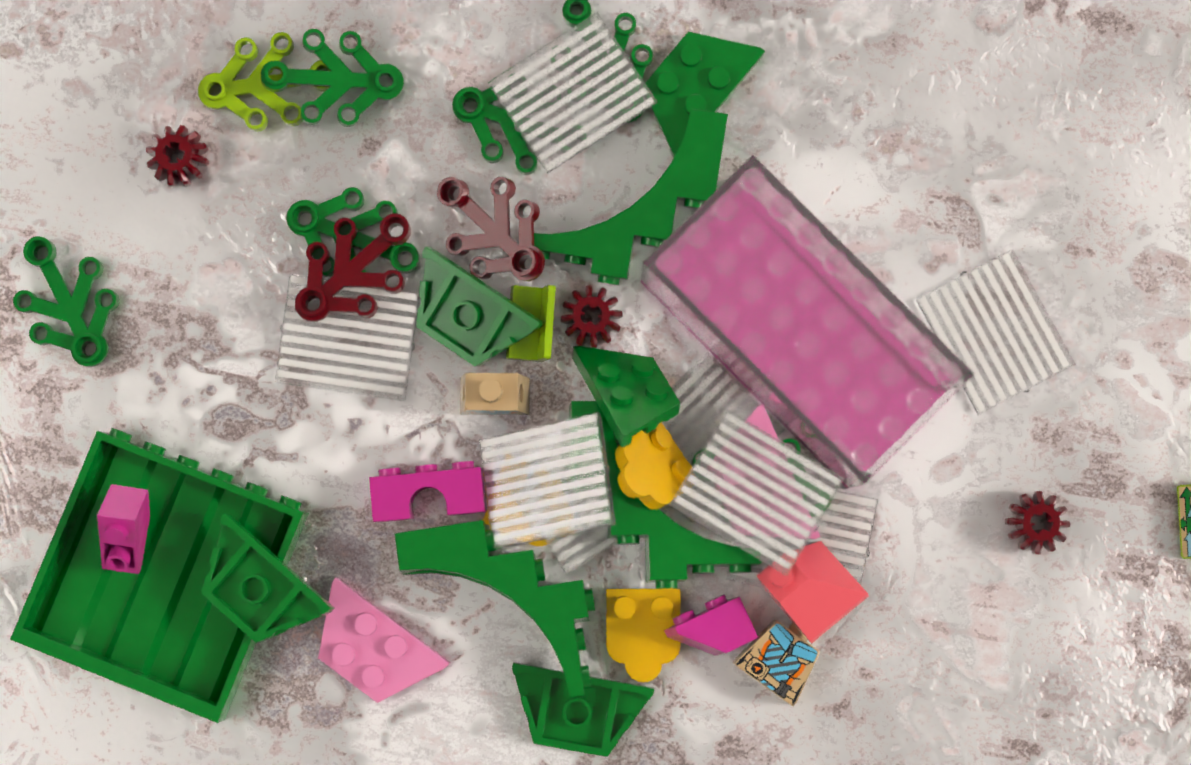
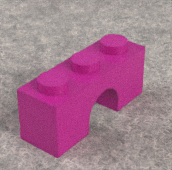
(395, 492)

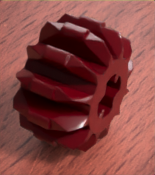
(170, 144)
(593, 304)
(1051, 519)

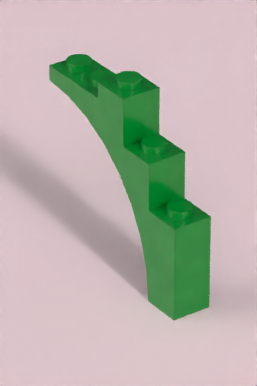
(688, 178)
(667, 544)
(465, 553)

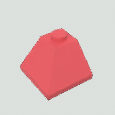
(815, 591)

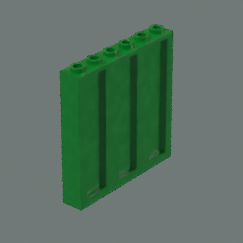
(152, 625)

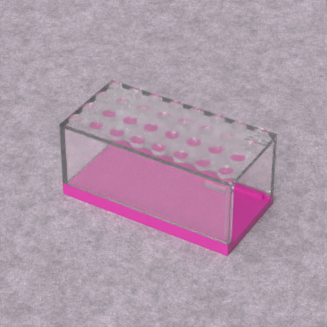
(803, 324)

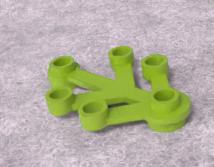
(252, 85)

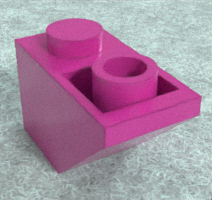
(123, 528)
(715, 630)

